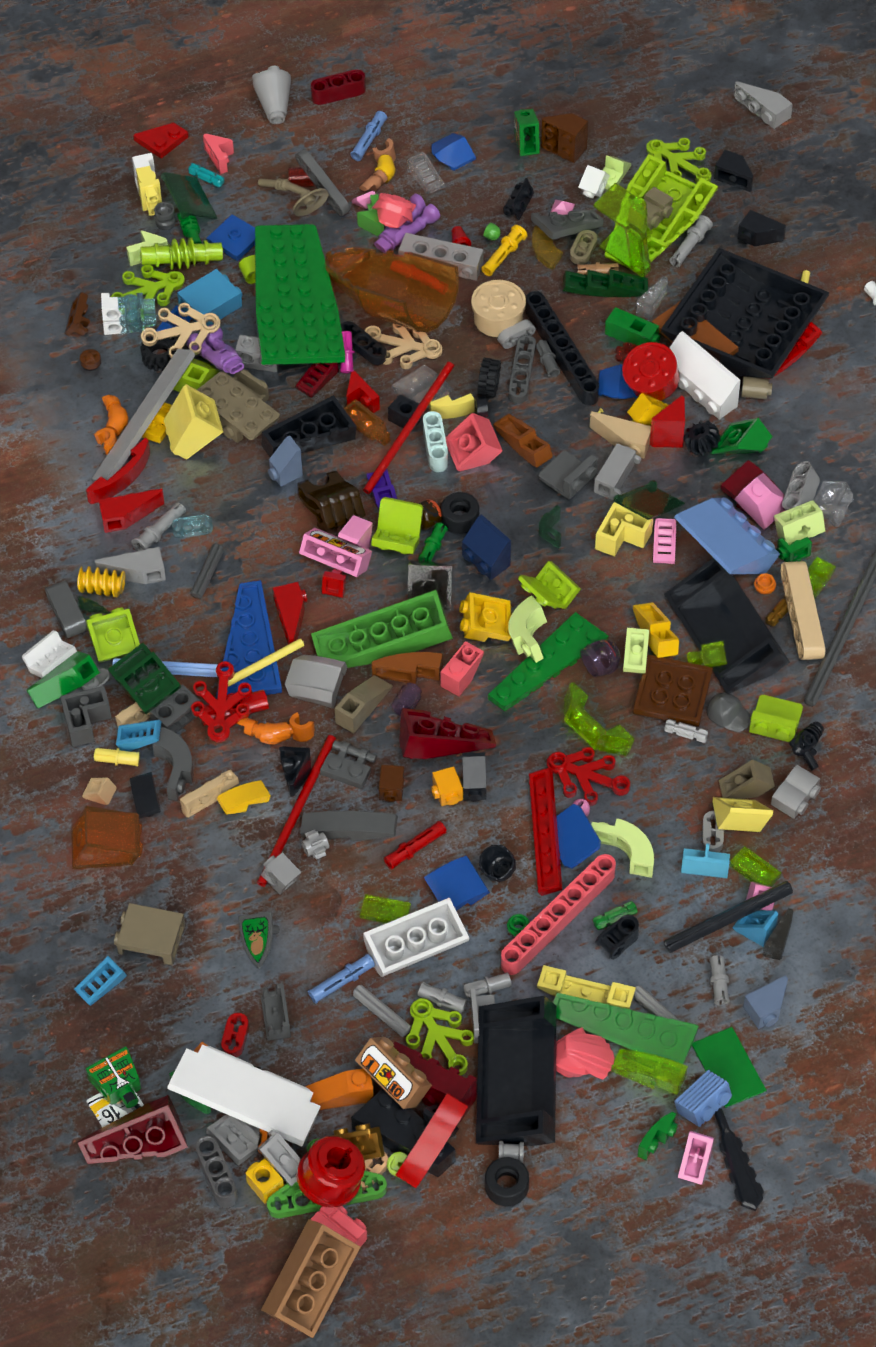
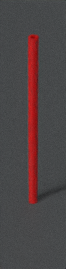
(408, 428)
(301, 800)

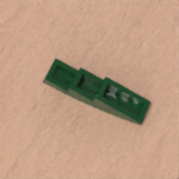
(605, 285)

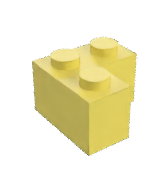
(622, 526)

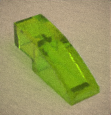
(650, 1070)

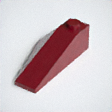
(432, 737)
(141, 1133)

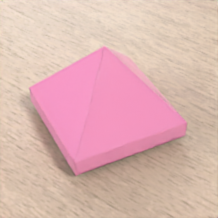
(363, 200)
(562, 207)

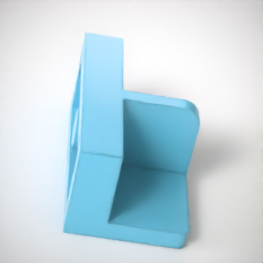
(705, 863)

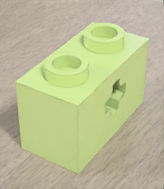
(800, 522)

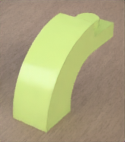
(523, 624)
(631, 841)

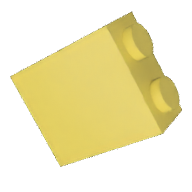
(192, 422)

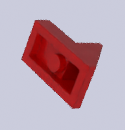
(362, 392)

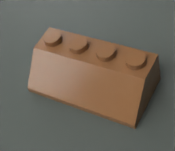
(310, 1278)

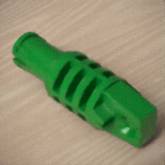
(190, 228)

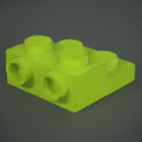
(112, 634)

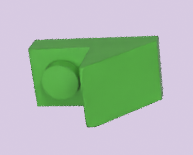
(369, 220)

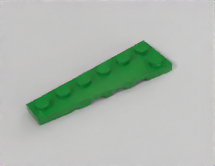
(558, 650)
(628, 1027)

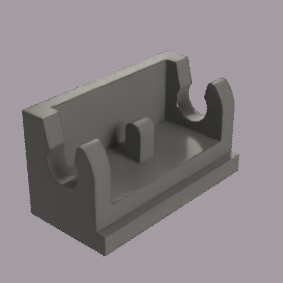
(275, 1013)

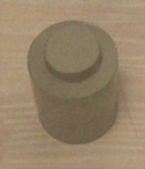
(756, 388)

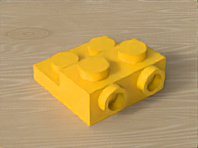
(485, 617)

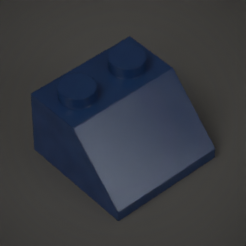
(487, 548)

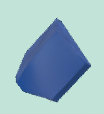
(453, 151)
(613, 383)

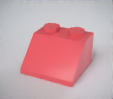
(473, 443)

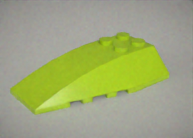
(687, 204)

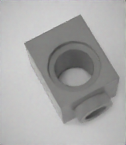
(280, 872)

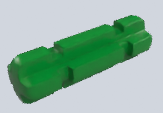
(610, 917)

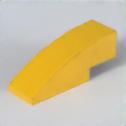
(661, 638)

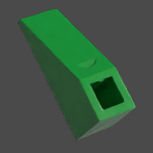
(63, 679)

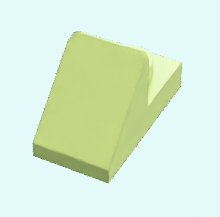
(616, 169)
(148, 239)
(636, 650)

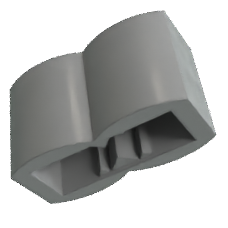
(796, 791)

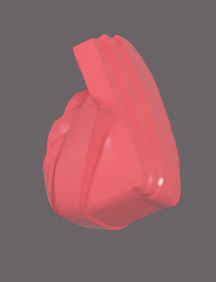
(393, 210)
(583, 1055)

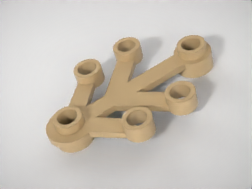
(184, 328)
(428, 348)

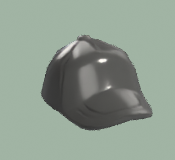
(728, 712)

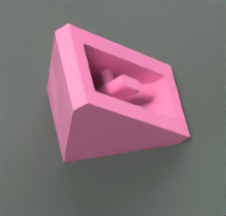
(357, 531)
(696, 1157)

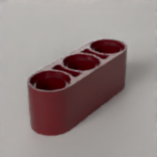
(338, 87)

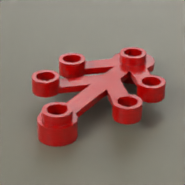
(221, 704)
(585, 773)

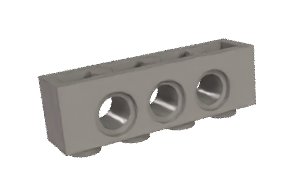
(465, 257)

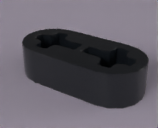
(481, 406)

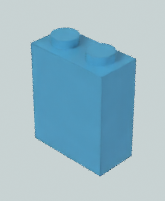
(211, 295)

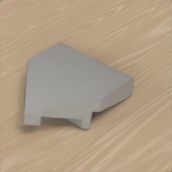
(235, 1137)

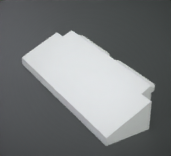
(246, 1093)

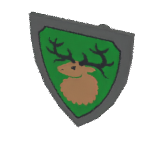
(257, 935)

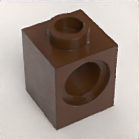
(391, 783)

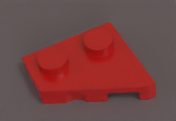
(161, 139)

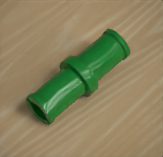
(433, 542)

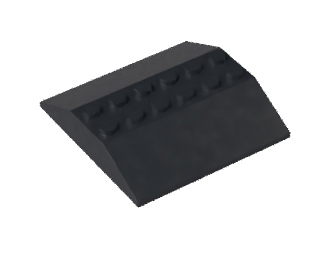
(752, 308)

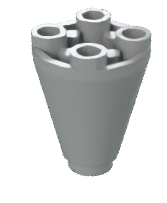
(273, 92)

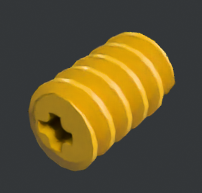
(101, 582)

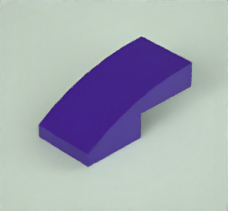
(382, 489)

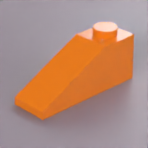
(342, 1089)

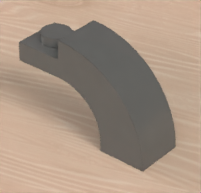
(177, 753)

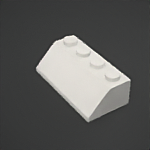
(705, 377)

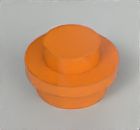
(765, 583)

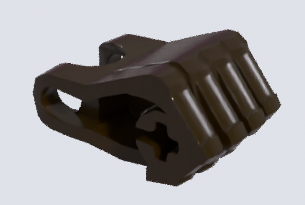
(332, 502)

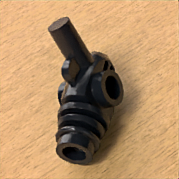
(805, 742)

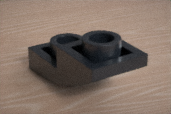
(145, 795)

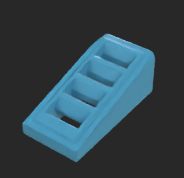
(124, 733)
(105, 987)

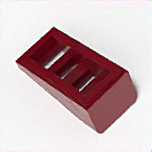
(329, 371)

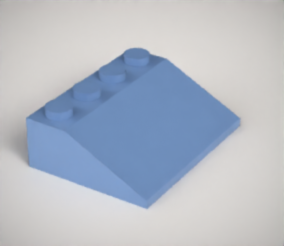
(729, 537)

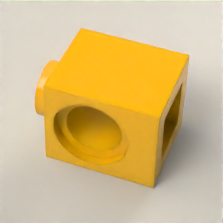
(263, 1189)

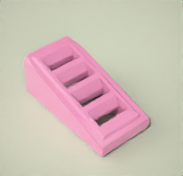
(664, 527)

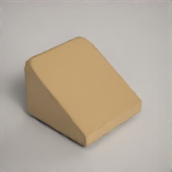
(99, 790)

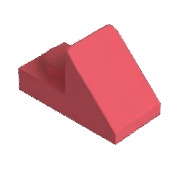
(218, 150)

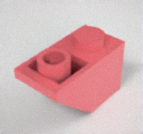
(461, 669)

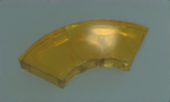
(545, 249)

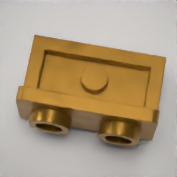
(366, 1139)

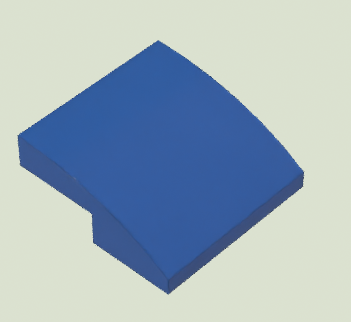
(458, 882)

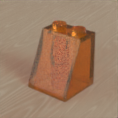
(105, 838)

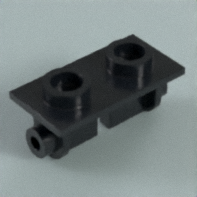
(519, 199)

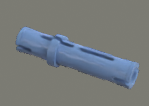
(372, 129)
(351, 970)

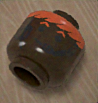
(431, 514)

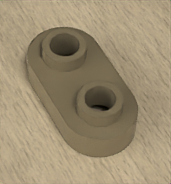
(583, 247)

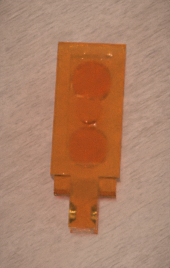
(368, 422)

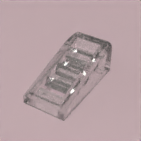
(420, 162)
(650, 300)

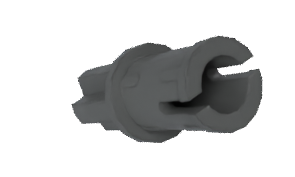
(547, 358)

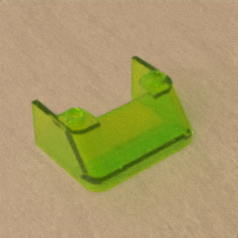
(631, 239)

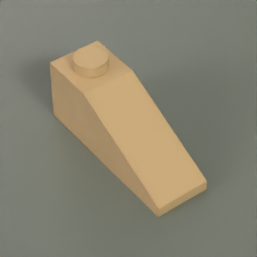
(622, 432)

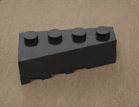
(313, 428)
(400, 1128)

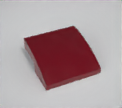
(740, 480)

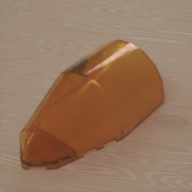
(395, 287)

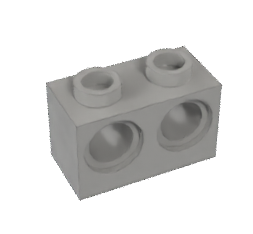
(249, 352)

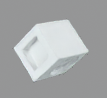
(593, 182)

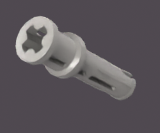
(694, 235)
(153, 533)

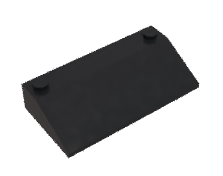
(719, 610)
(517, 1072)

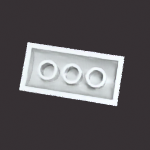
(415, 937)

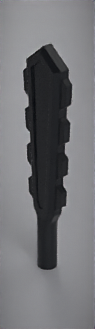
(743, 1176)

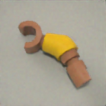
(385, 169)

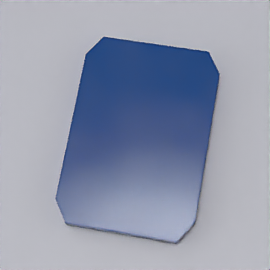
(575, 836)

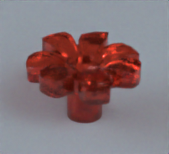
(623, 351)

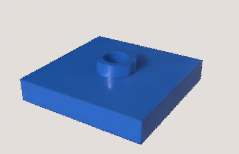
(235, 235)

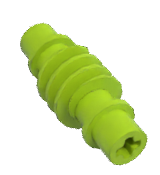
(181, 253)

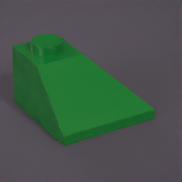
(743, 438)

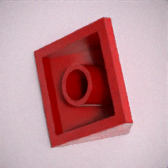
(669, 425)

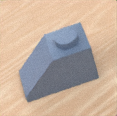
(286, 462)
(766, 1003)

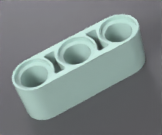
(435, 441)

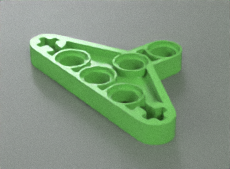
(295, 1191)

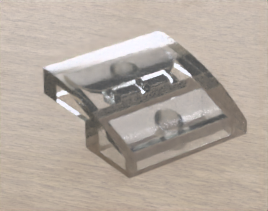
(418, 383)

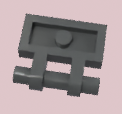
(346, 770)

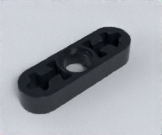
(367, 350)

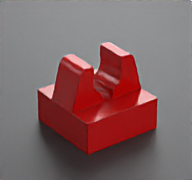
(334, 583)

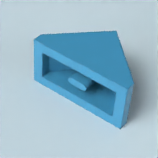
(757, 926)

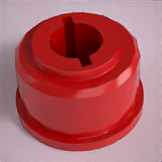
(651, 370)
(331, 1171)

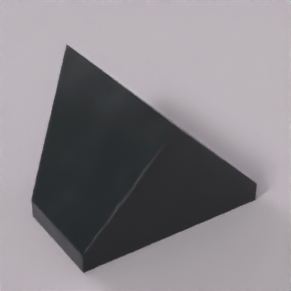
(296, 766)

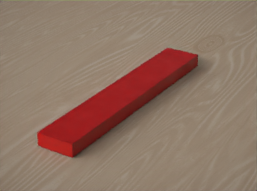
(545, 832)

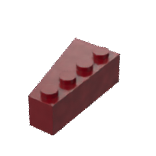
(441, 1079)

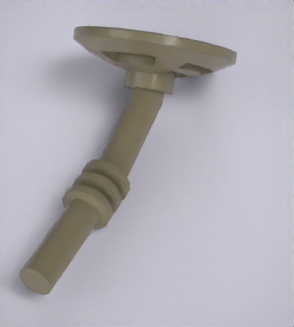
(307, 197)

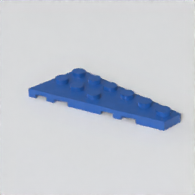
(251, 640)

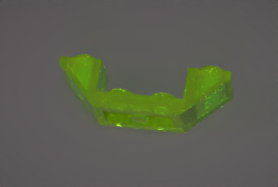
(614, 740)

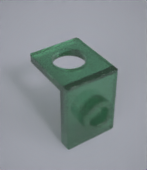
(547, 522)

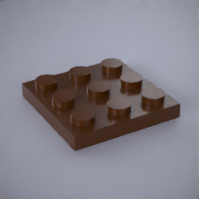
(673, 690)

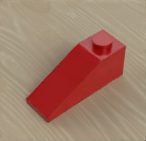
(290, 607)

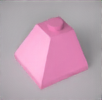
(761, 500)

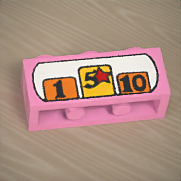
(335, 552)

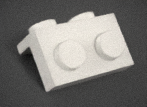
(47, 654)

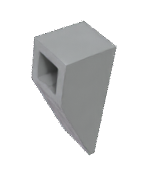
(766, 104)
(139, 566)

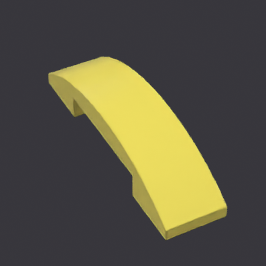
(556, 981)

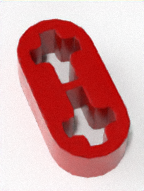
(230, 1034)

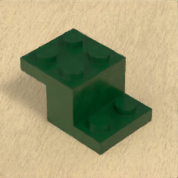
(144, 678)

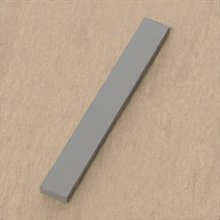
(145, 414)

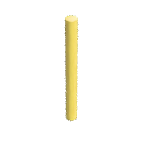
(266, 661)

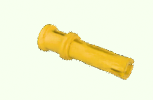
(508, 244)

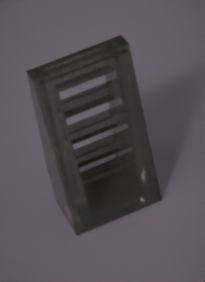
(776, 942)

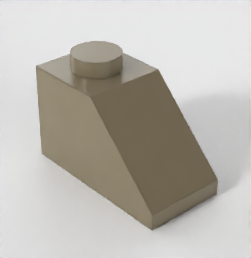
(747, 781)

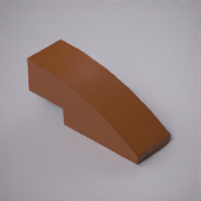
(523, 440)
(409, 666)

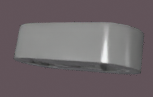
(509, 336)
(707, 832)

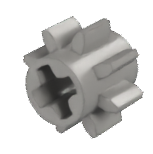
(315, 844)

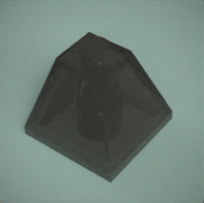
(430, 576)

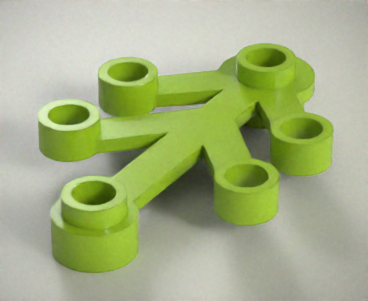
(658, 149)
(172, 281)
(438, 1032)

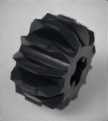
(702, 437)

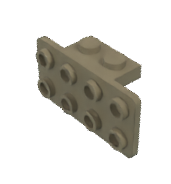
(238, 408)

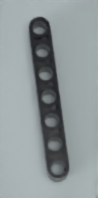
(560, 343)

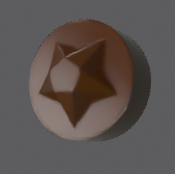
(90, 359)

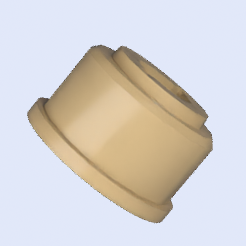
(497, 306)

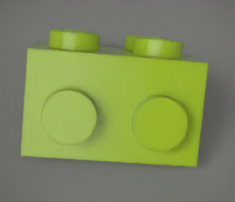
(398, 526)
(551, 587)
(776, 718)

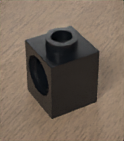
(401, 410)

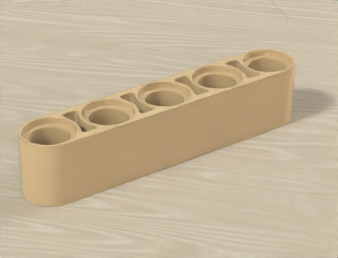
(802, 610)

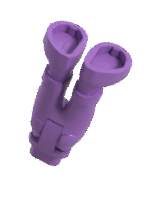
(421, 215)
(218, 353)

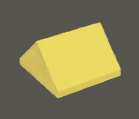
(741, 814)

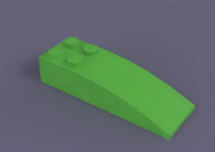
(386, 632)

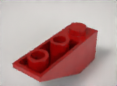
(125, 510)

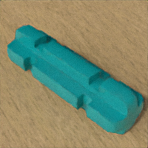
(206, 175)

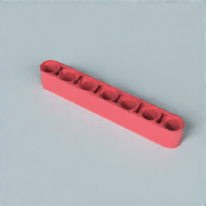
(555, 923)

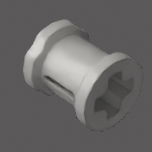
(511, 1150)

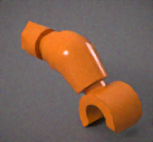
(115, 425)
(278, 732)

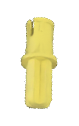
(117, 756)

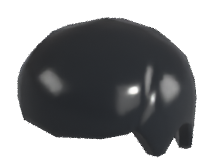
(497, 863)

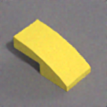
(453, 409)

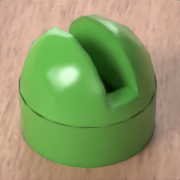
(492, 232)

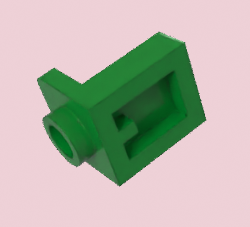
(796, 551)

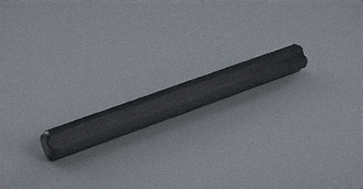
(728, 916)

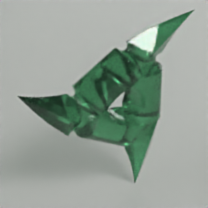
(91, 606)

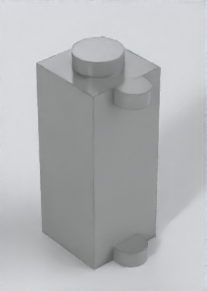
(615, 471)

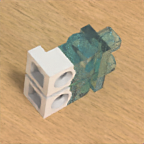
(127, 313)

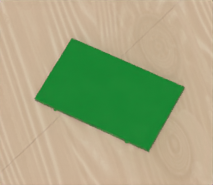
(727, 1058)

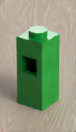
(631, 328)

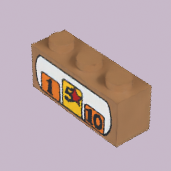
(393, 1072)

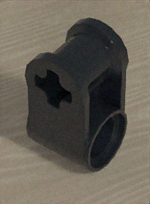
(616, 939)

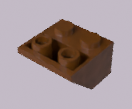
(565, 135)

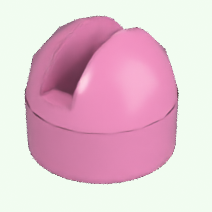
(585, 805)

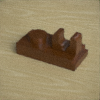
(75, 318)

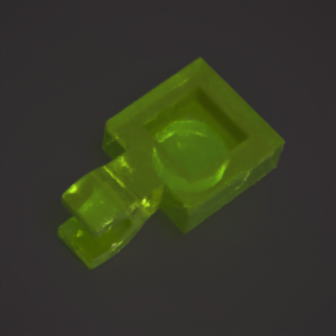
(711, 655)

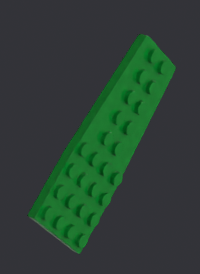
(295, 298)

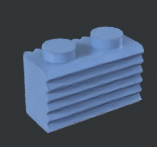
(703, 1098)

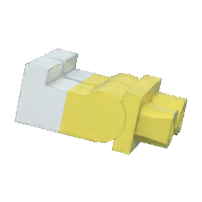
(146, 182)

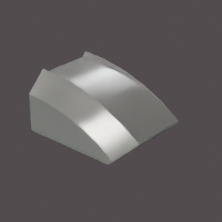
(315, 679)

